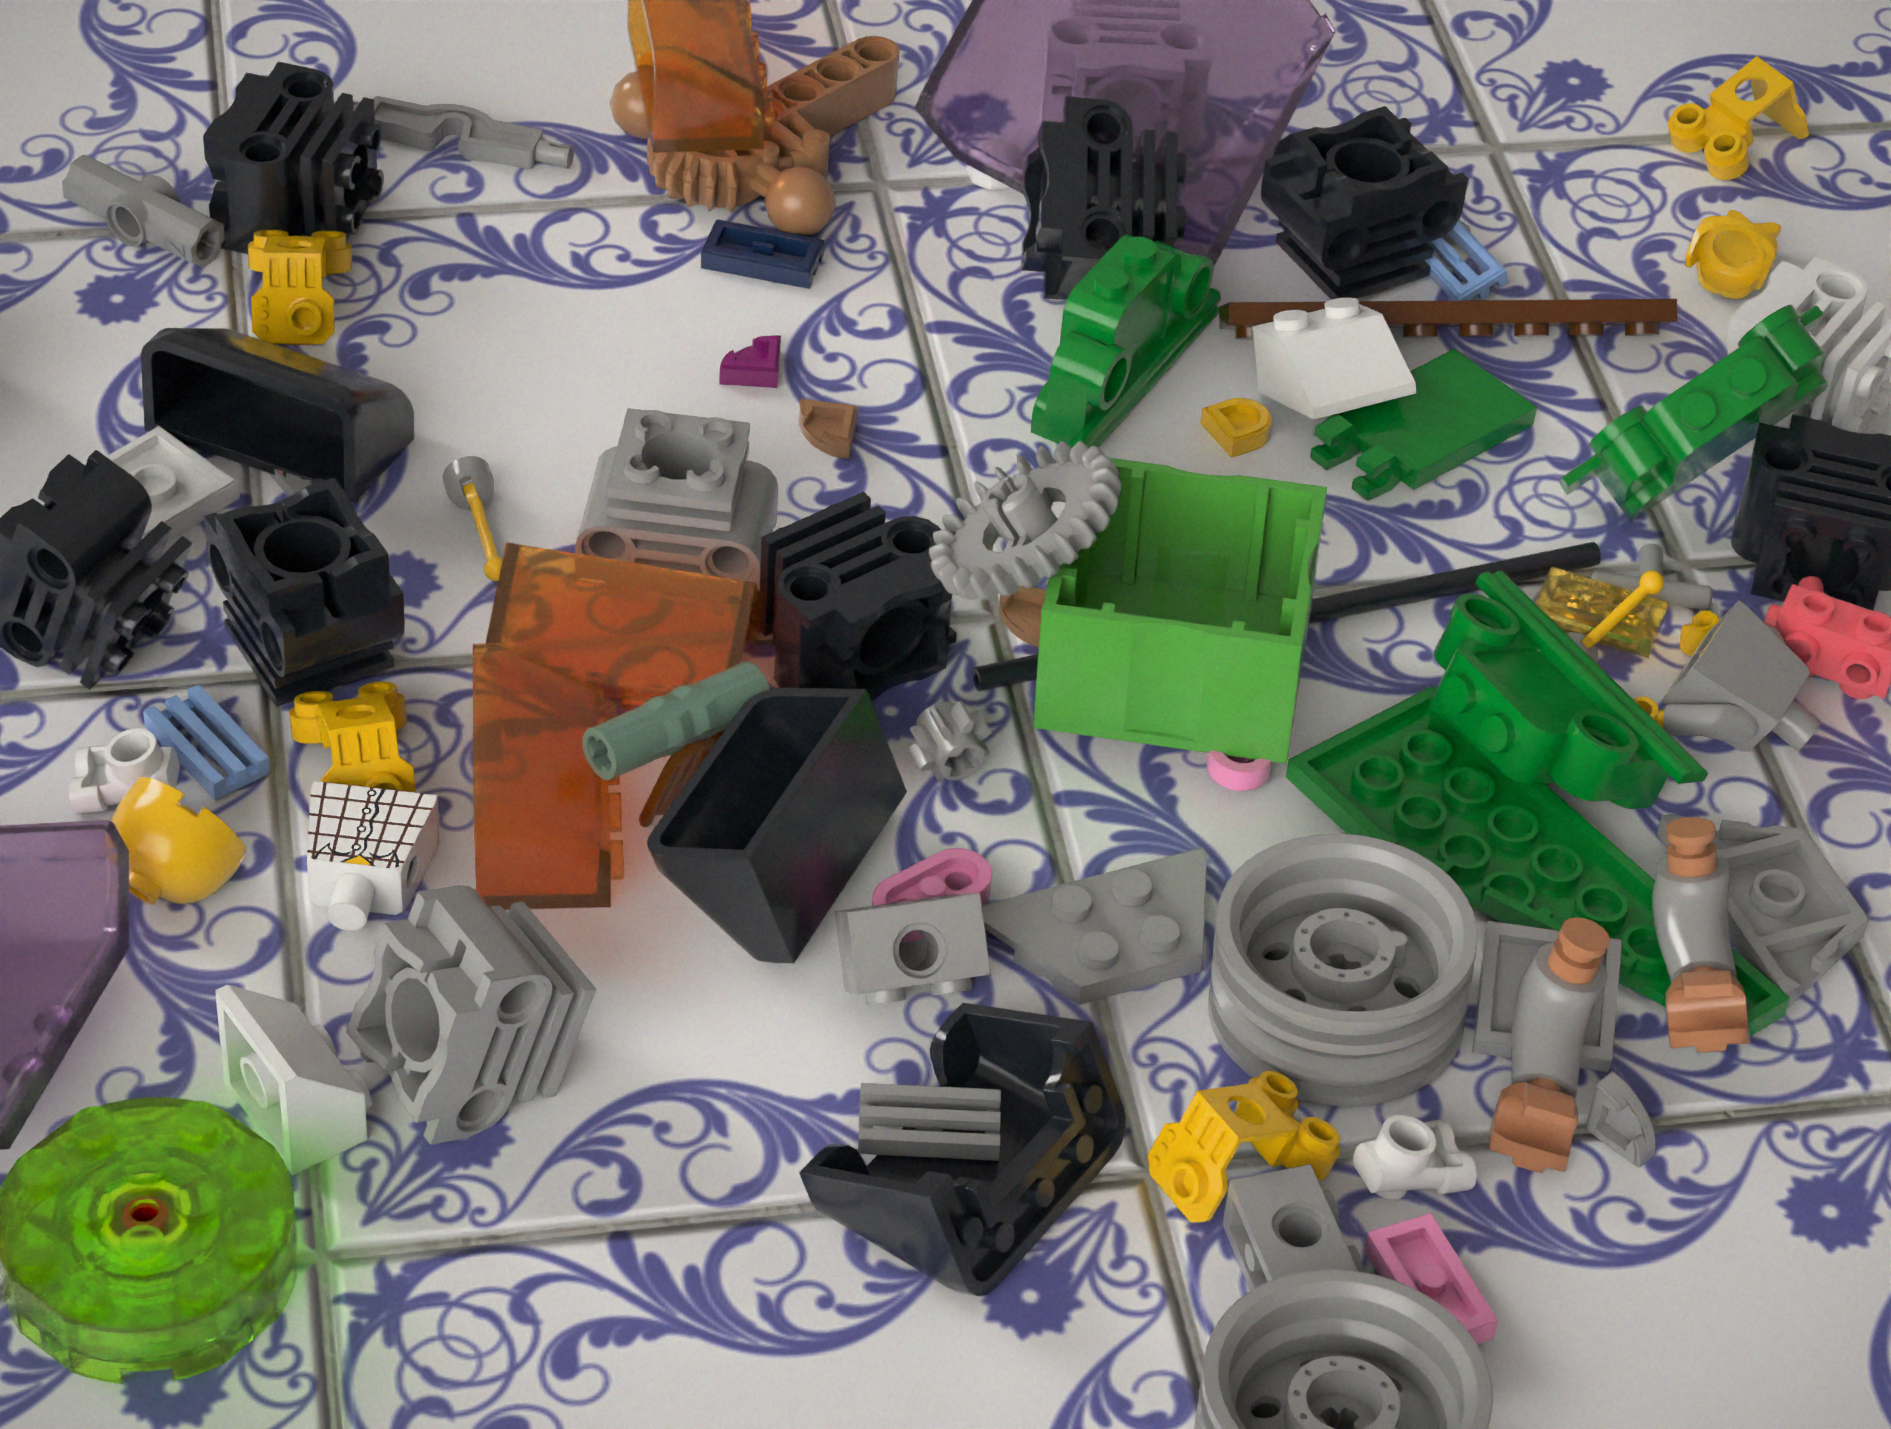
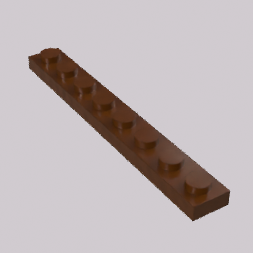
(1479, 317)

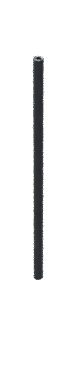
(1363, 600)

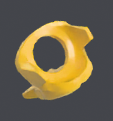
(1736, 259)

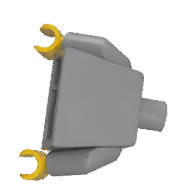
(1735, 684)

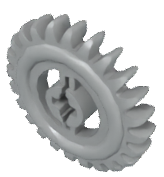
(1023, 517)

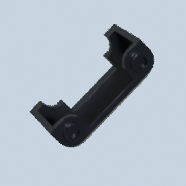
(980, 1217)

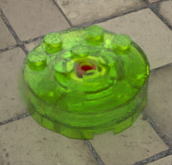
(147, 1239)

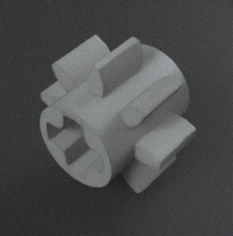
(950, 740)

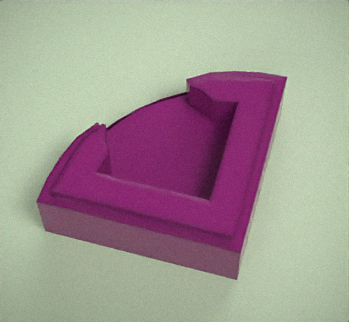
(754, 364)

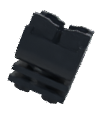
(292, 157)
(1093, 189)
(1361, 203)
(1817, 509)
(84, 572)
(305, 591)
(854, 600)

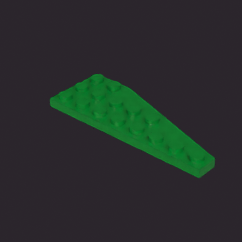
(1502, 841)

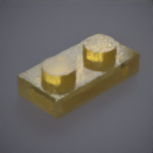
(1582, 603)

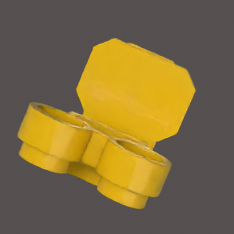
(1728, 118)
(292, 302)
(359, 735)
(1194, 1153)

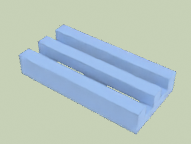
(1474, 285)
(244, 760)

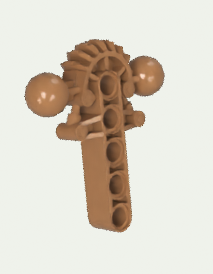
(796, 149)

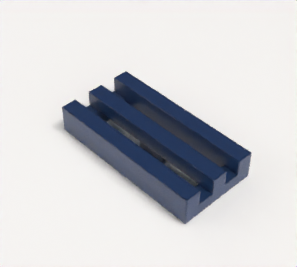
(762, 253)

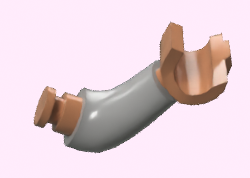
(1693, 933)
(1550, 1020)

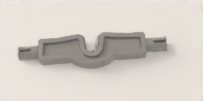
(479, 134)

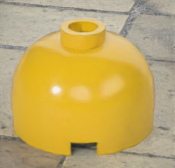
(173, 847)

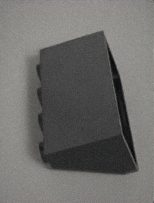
(273, 407)
(780, 816)

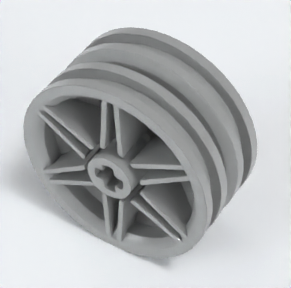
(1342, 968)
(1334, 1356)

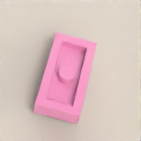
(1423, 1258)

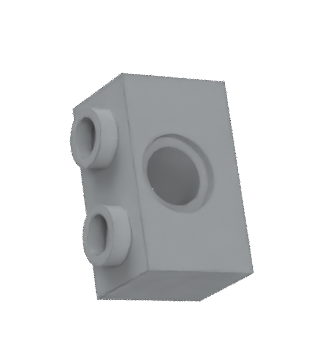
(872, 937)
(1285, 1226)

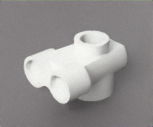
(110, 770)
(1414, 1157)

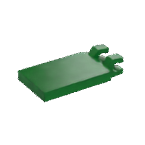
(1423, 435)

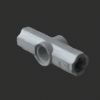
(143, 211)

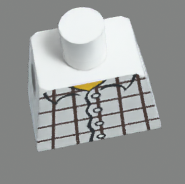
(367, 849)

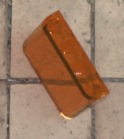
(699, 74)
(623, 621)
(536, 799)

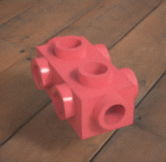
(1836, 638)

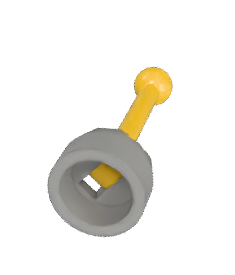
(471, 498)
(1650, 583)

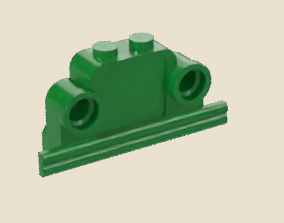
(1122, 336)
(1659, 451)
(1547, 705)

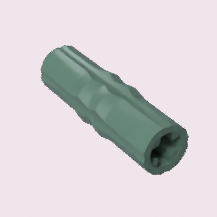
(671, 721)

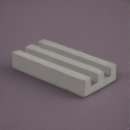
(929, 1112)

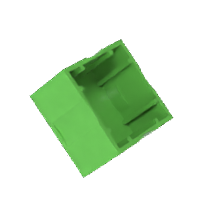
(1185, 615)

